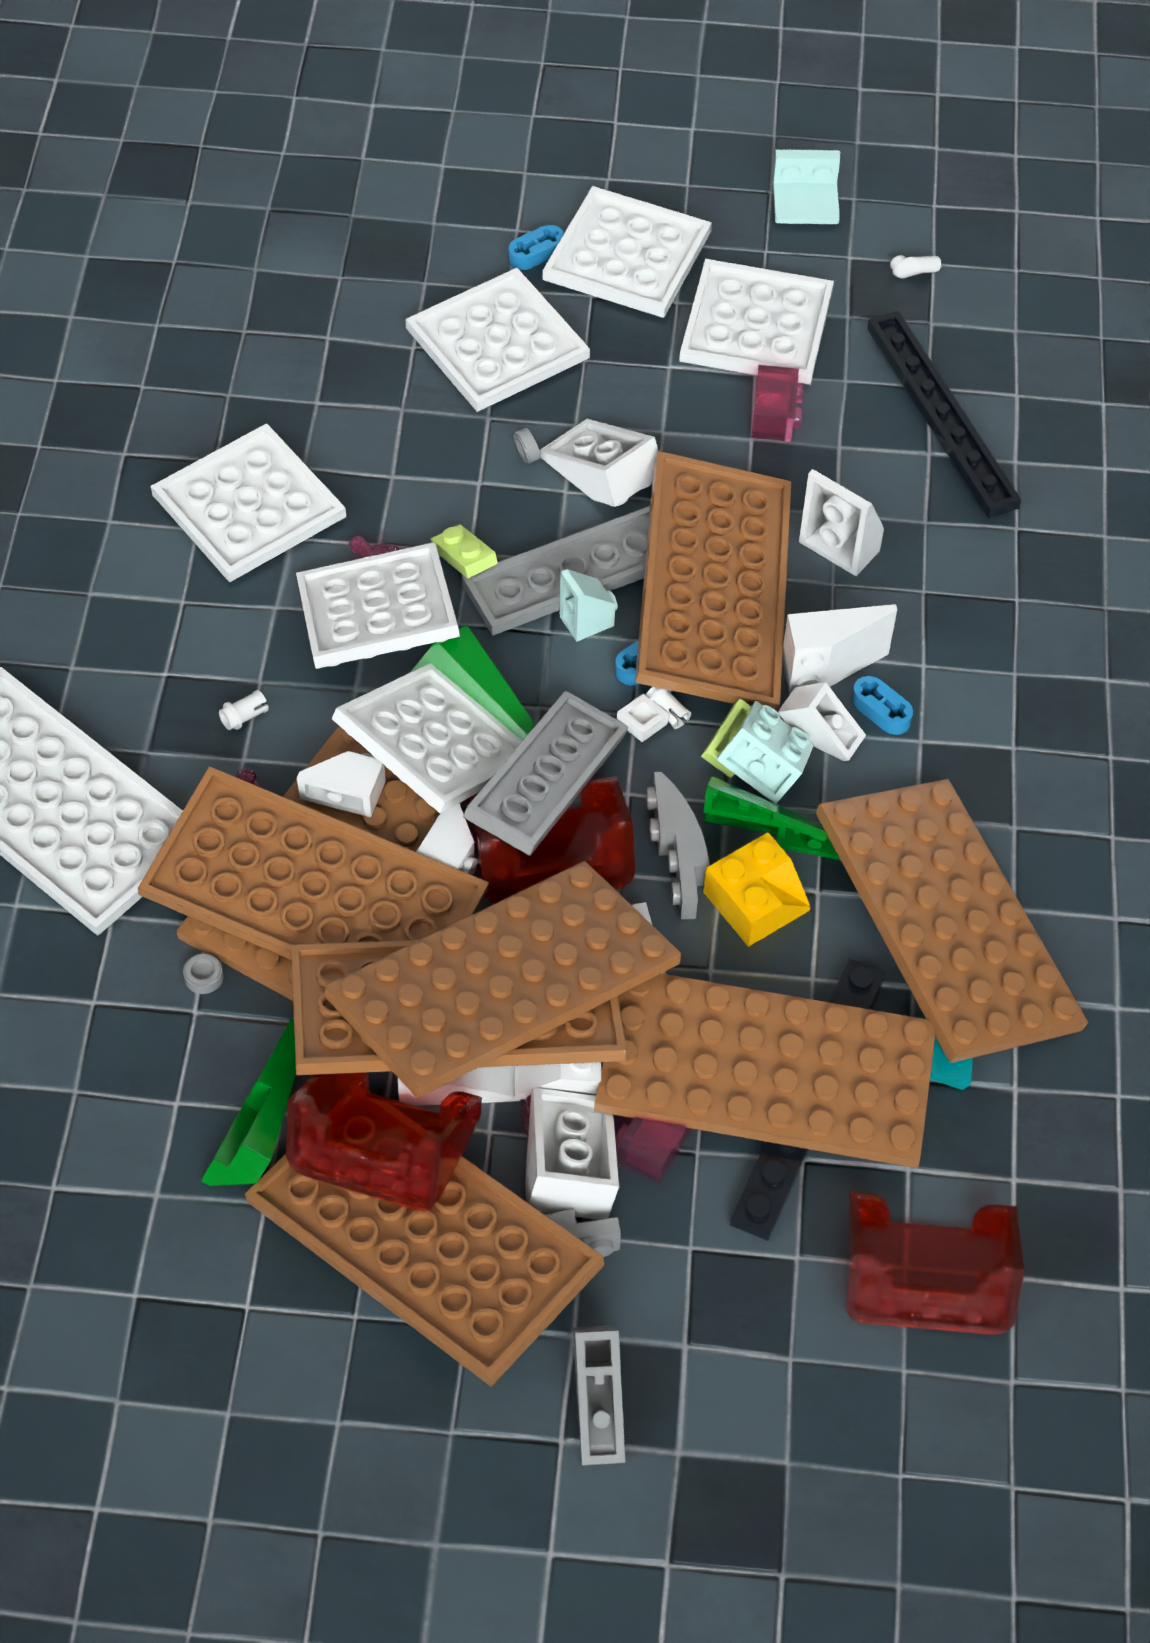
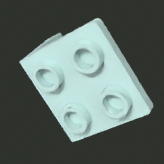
(806, 186)
(767, 752)

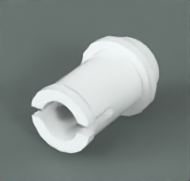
(670, 704)
(243, 710)

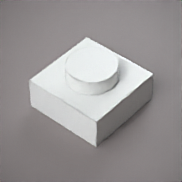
(643, 717)

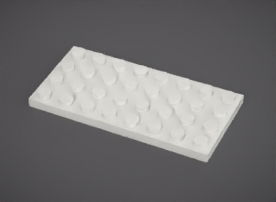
(74, 811)

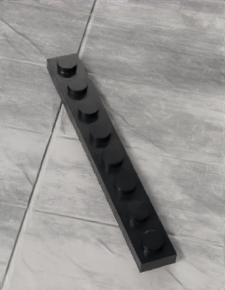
(944, 415)
(779, 1163)

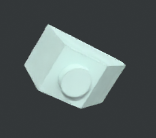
(585, 605)

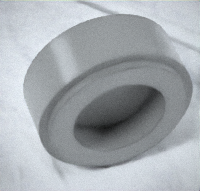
(526, 445)
(203, 973)

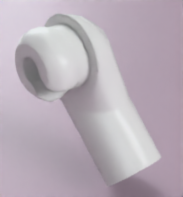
(911, 266)

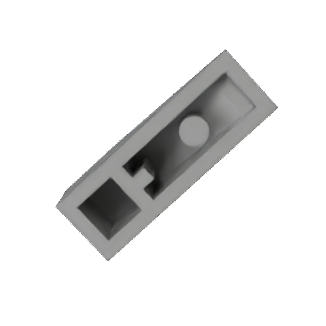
(599, 1394)

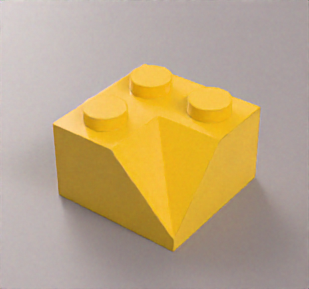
(756, 889)

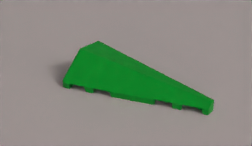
(473, 671)
(741, 809)
(255, 1130)

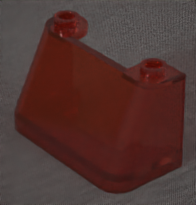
(591, 833)
(376, 1142)
(933, 1272)

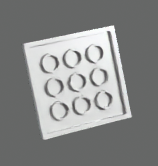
(627, 251)
(756, 319)
(497, 339)
(248, 502)
(376, 605)
(430, 735)

